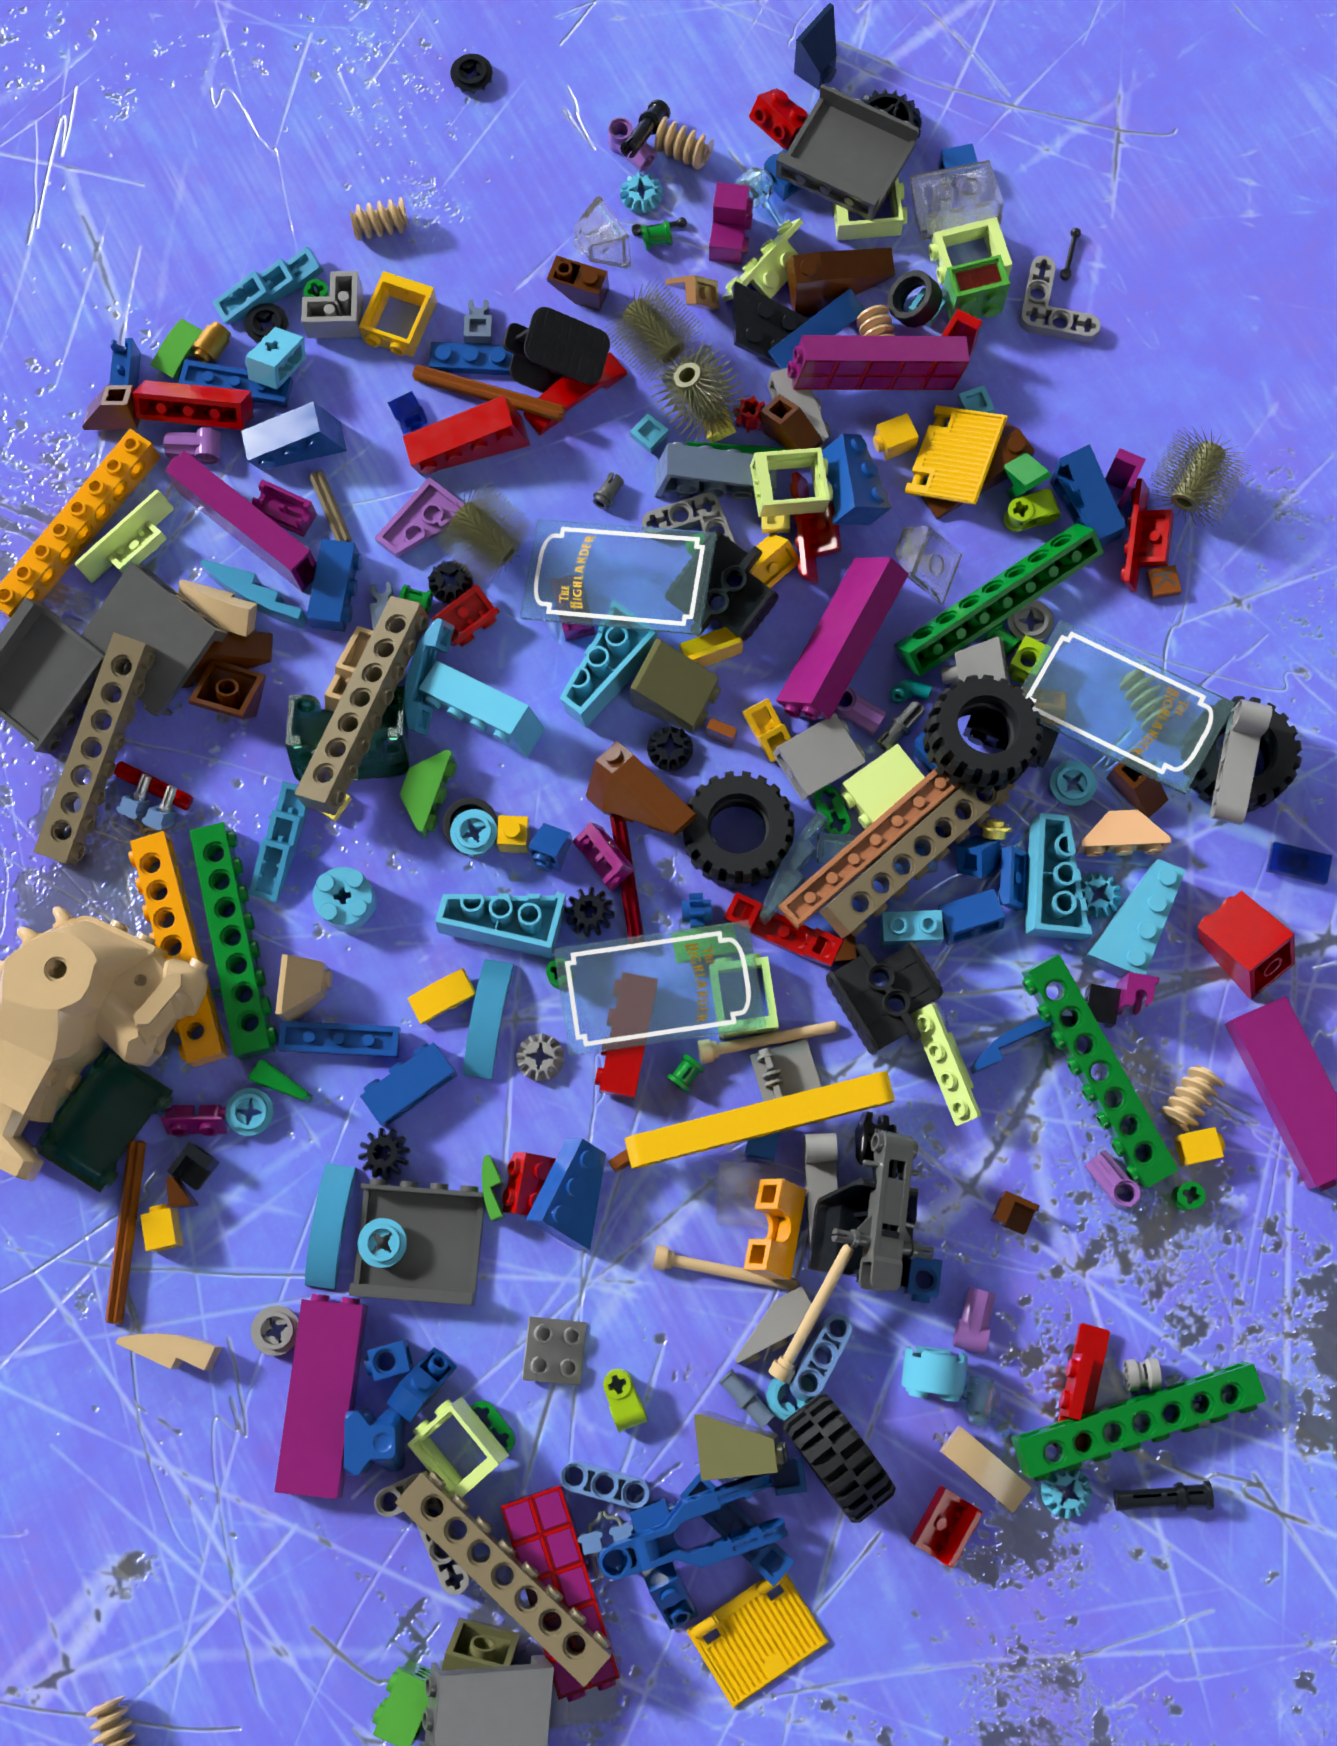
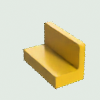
(776, 560)
(712, 647)

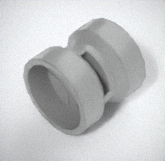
(1142, 1374)

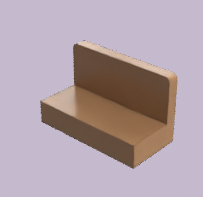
(699, 291)

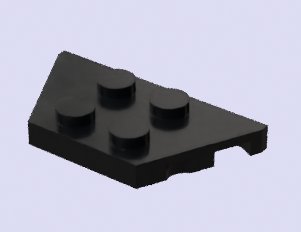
(761, 322)

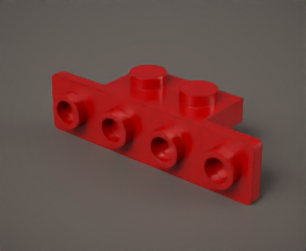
(815, 532)
(1148, 536)
(1083, 1375)

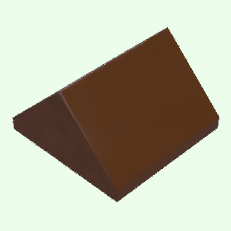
(229, 690)

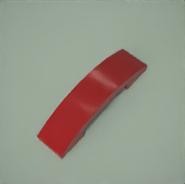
(571, 392)
(779, 931)

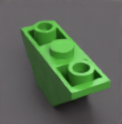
(426, 789)

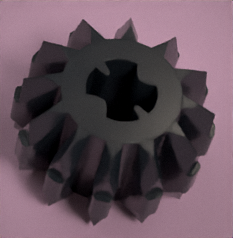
(600, 908)
(388, 1142)

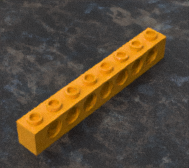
(78, 522)
(144, 853)

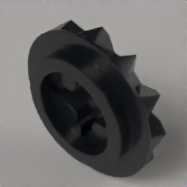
(468, 64)
(263, 313)
(450, 592)
(679, 757)

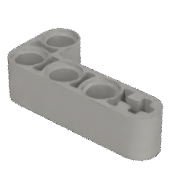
(1238, 760)
(820, 1170)
(437, 1560)

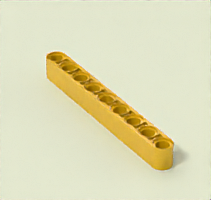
(759, 1119)

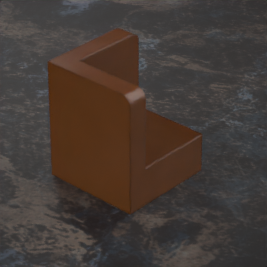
(1014, 1212)

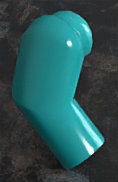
(907, 689)

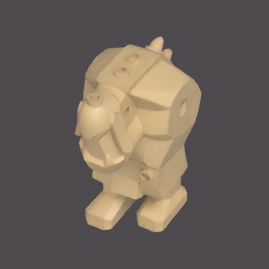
(65, 1000)

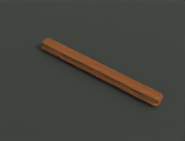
(488, 392)
(125, 1232)

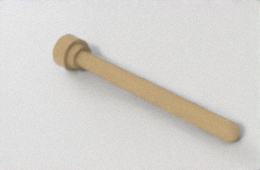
(711, 1050)
(666, 1259)
(784, 1367)

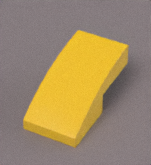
(766, 727)
(441, 996)

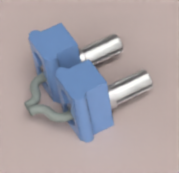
(137, 805)
(592, 1539)

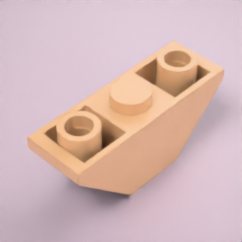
(1123, 833)

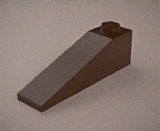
(824, 276)
(1010, 446)
(236, 650)
(630, 790)

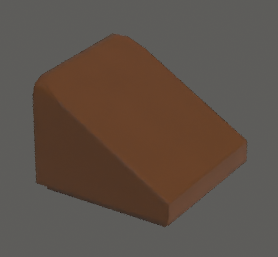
(847, 951)
(178, 1194)

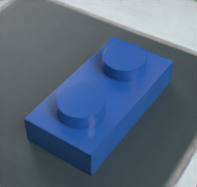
(1013, 878)

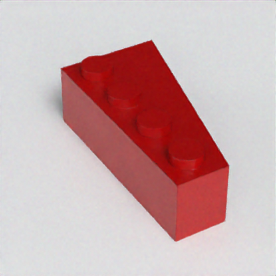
(467, 437)

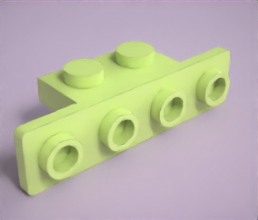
(769, 269)
(129, 540)
(946, 1064)

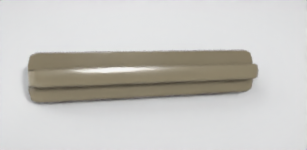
(330, 506)

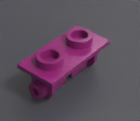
(180, 1120)

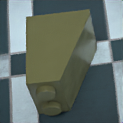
(674, 688)
(736, 1448)
(480, 1646)

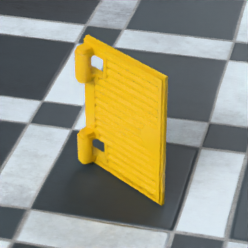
(956, 454)
(757, 1638)

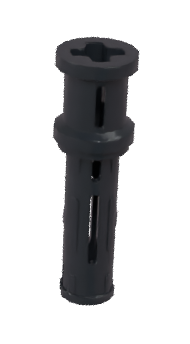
(647, 126)
(1178, 1496)

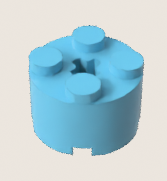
(332, 887)
(934, 1372)

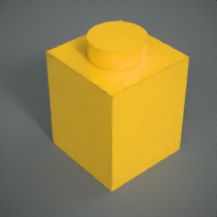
(895, 437)
(513, 834)
(1199, 1146)
(161, 1228)

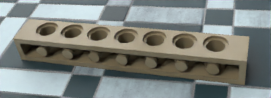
(396, 636)
(81, 756)
(840, 911)
(579, 1664)

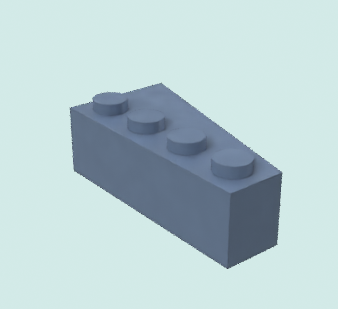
(705, 470)

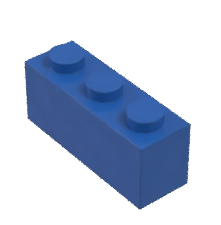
(334, 585)
(408, 1084)

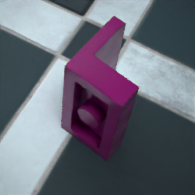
(1124, 473)

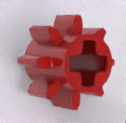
(752, 416)

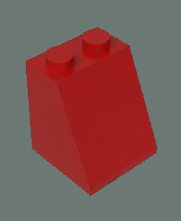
(1247, 943)

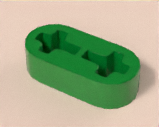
(838, 809)
(497, 1421)

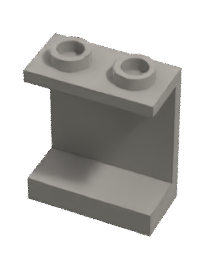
(819, 756)

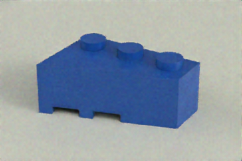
(1087, 495)
(571, 1194)

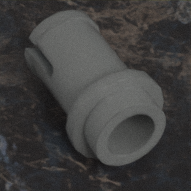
(607, 492)

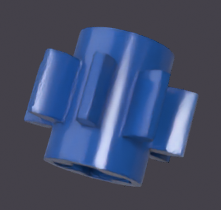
(696, 910)

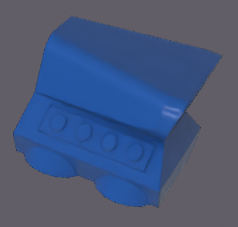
(373, 1441)

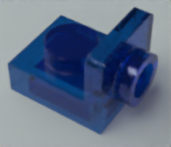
(407, 412)

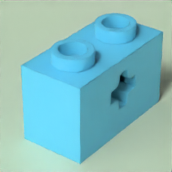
(275, 358)
(902, 927)

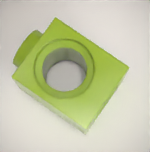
(1028, 649)

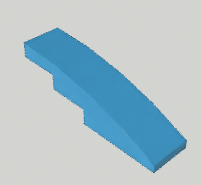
(269, 286)
(249, 588)
(279, 845)

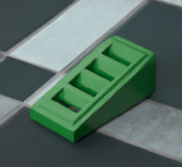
(272, 1078)

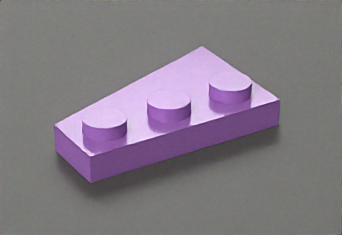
(419, 519)

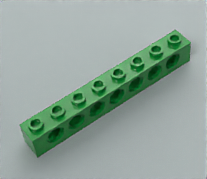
(998, 599)
(205, 844)
(1158, 1161)
(1245, 1396)

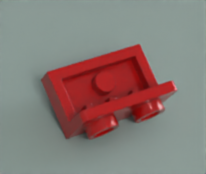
(778, 116)
(468, 614)
(526, 1178)
(946, 1527)

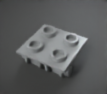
(785, 1070)
(554, 1350)

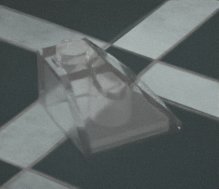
(602, 236)
(928, 560)
(738, 1192)

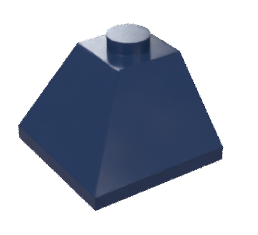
(817, 50)

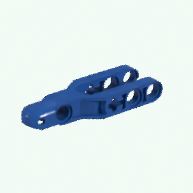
(657, 1544)

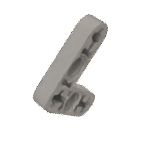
(1041, 309)
(704, 519)

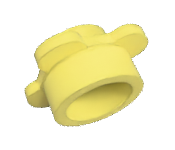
(995, 829)

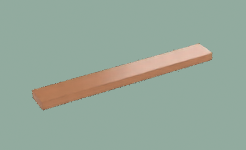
(866, 848)

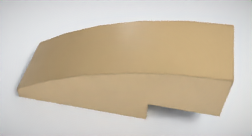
(221, 607)
(346, 666)
(172, 1349)
(985, 1469)

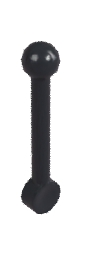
(681, 222)
(1066, 272)

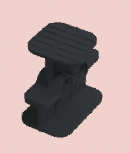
(555, 349)
(744, 604)
(867, 1003)

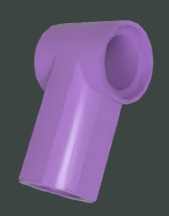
(645, 155)
(202, 445)
(860, 712)
(1110, 1177)
(972, 1329)

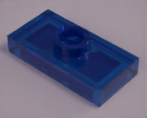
(1299, 863)

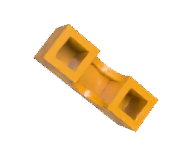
(783, 1207)

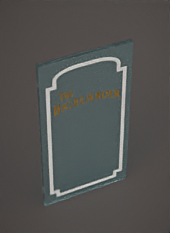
(619, 576)
(1125, 706)
(659, 988)

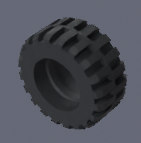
(1000, 704)
(1280, 762)
(747, 793)
(839, 1458)

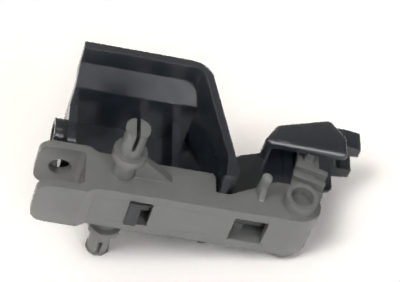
(872, 1214)

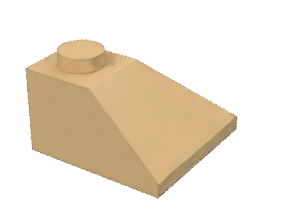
(300, 986)

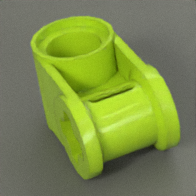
(1035, 509)
(624, 1405)

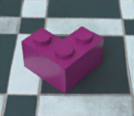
(730, 221)

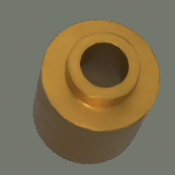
(211, 343)

